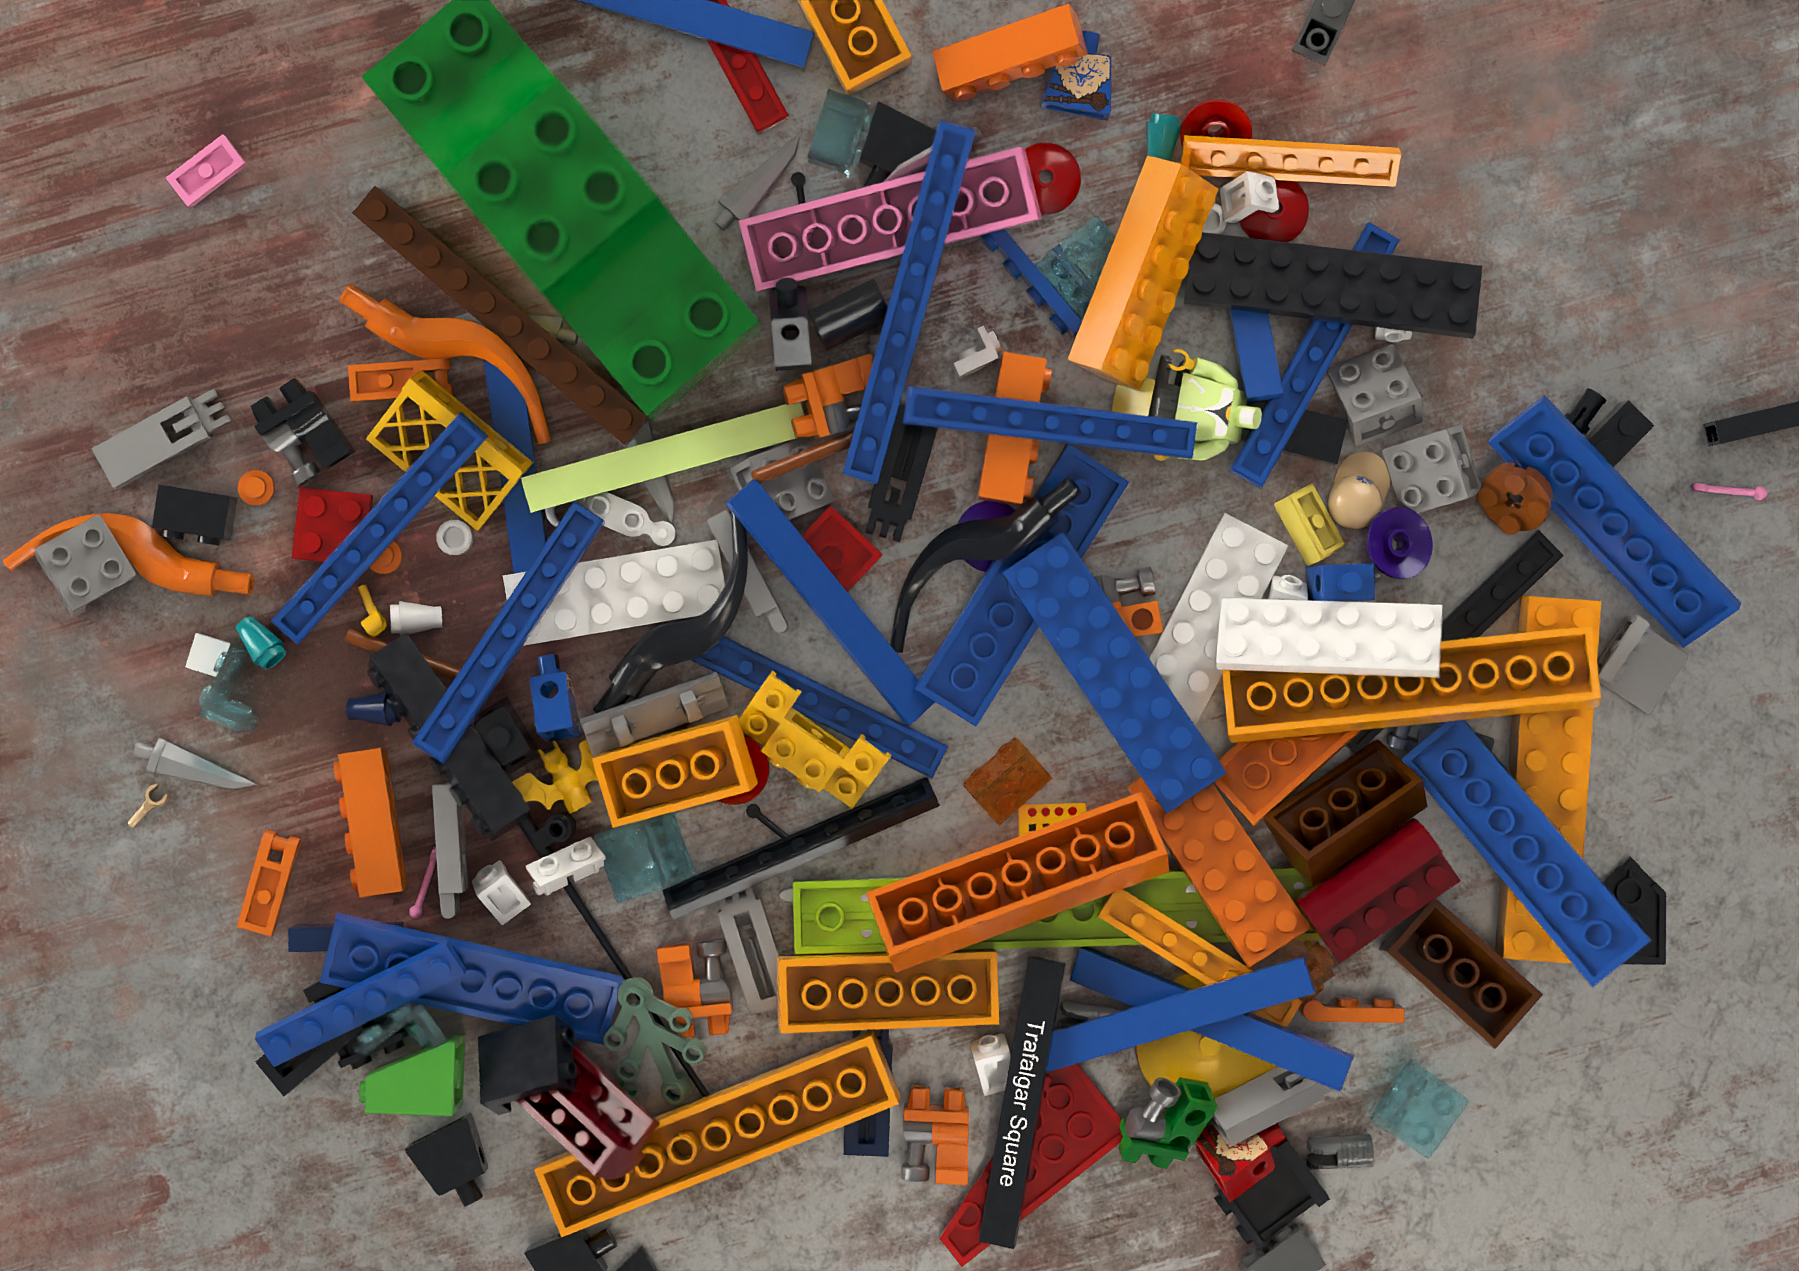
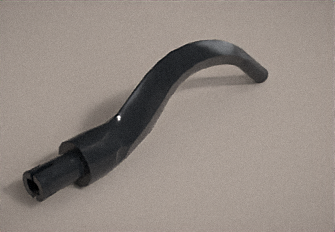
(981, 541)
(681, 640)

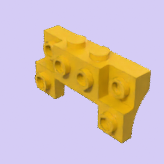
(806, 748)

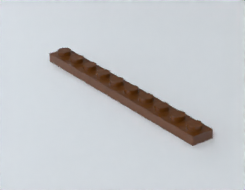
(500, 315)

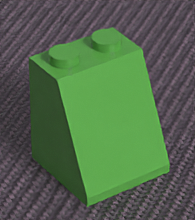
(419, 1082)

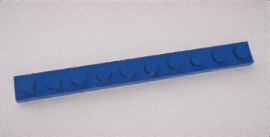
(909, 300)

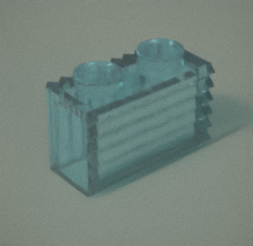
(839, 132)

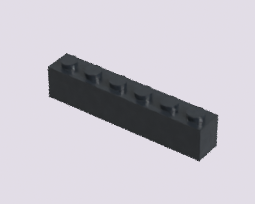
(471, 767)

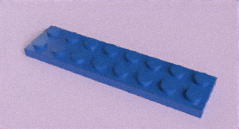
(1617, 523)
(994, 621)
(1114, 672)
(1526, 850)
(496, 981)

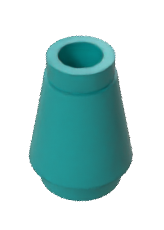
(1162, 135)
(260, 643)

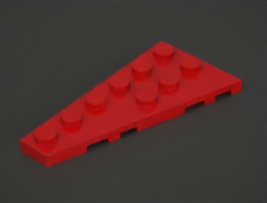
(1071, 1135)

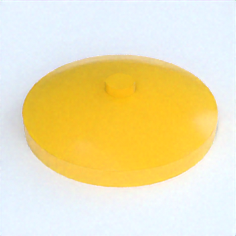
(1198, 1057)

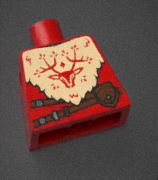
(1242, 1164)

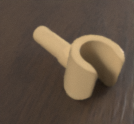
(147, 806)

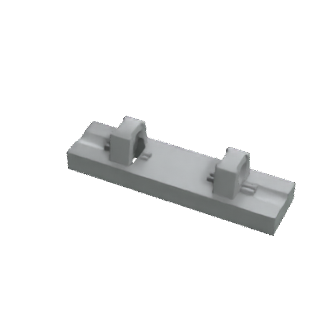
(654, 713)

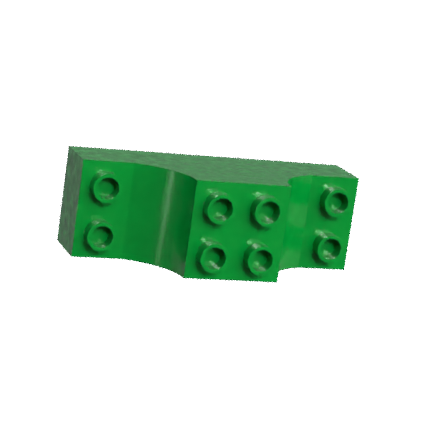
(563, 202)

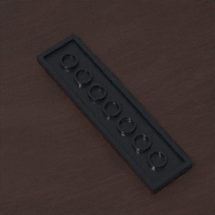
(1334, 285)

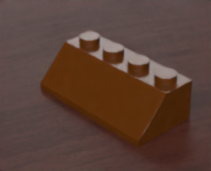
(1346, 811)
(1461, 972)

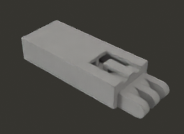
(148, 445)
(756, 587)
(450, 849)
(753, 957)
(1264, 1103)

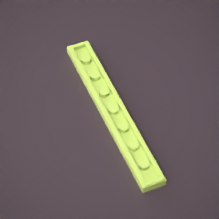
(660, 457)

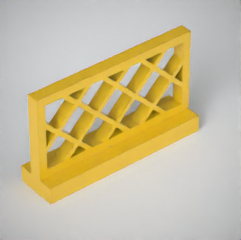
(444, 408)

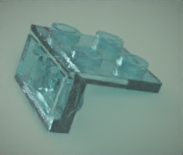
(1077, 264)
(215, 697)
(644, 856)
(420, 1029)
(1419, 1109)

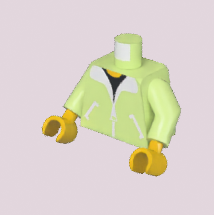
(1214, 402)

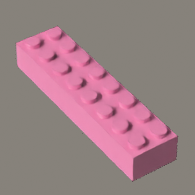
(876, 221)

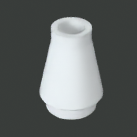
(414, 618)

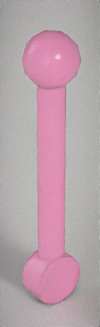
(1758, 493)
(416, 911)

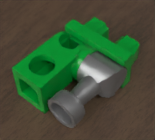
(1167, 1133)

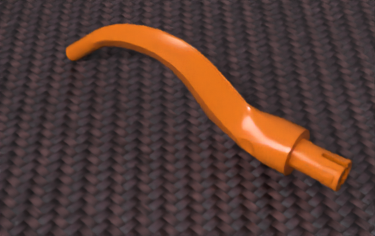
(447, 339)
(150, 557)

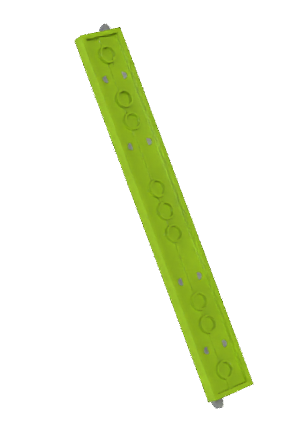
(839, 918)

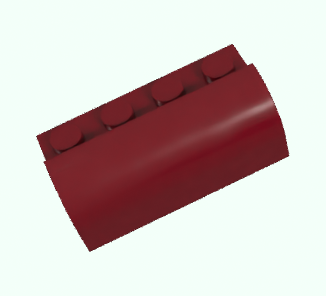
(1377, 889)
(595, 1123)

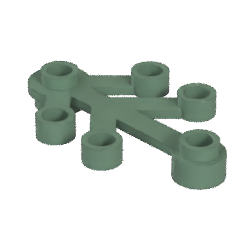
(653, 1036)

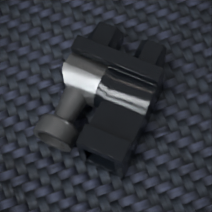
(299, 422)

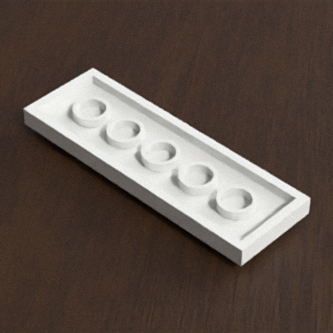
(1233, 565)
(631, 591)
(1330, 637)

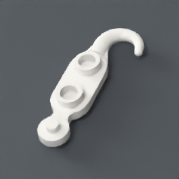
(623, 517)

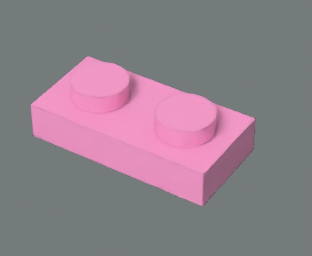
(206, 171)

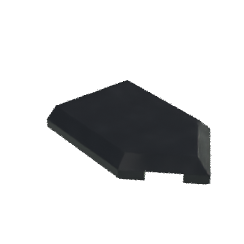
(1646, 905)

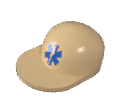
(1358, 490)

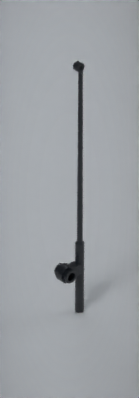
(540, 841)

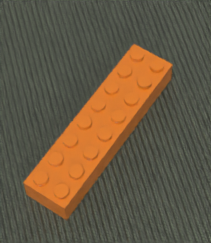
(1018, 882)

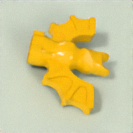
(567, 782)

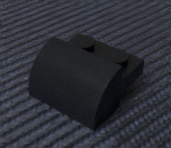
(849, 314)

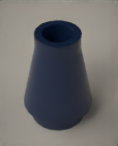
(372, 709)

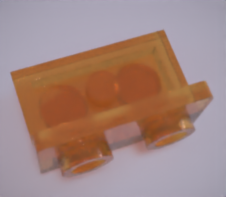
(1007, 781)
(1318, 966)

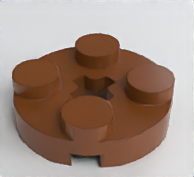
(1506, 512)

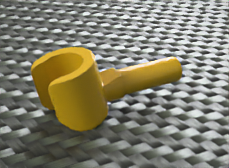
(375, 622)

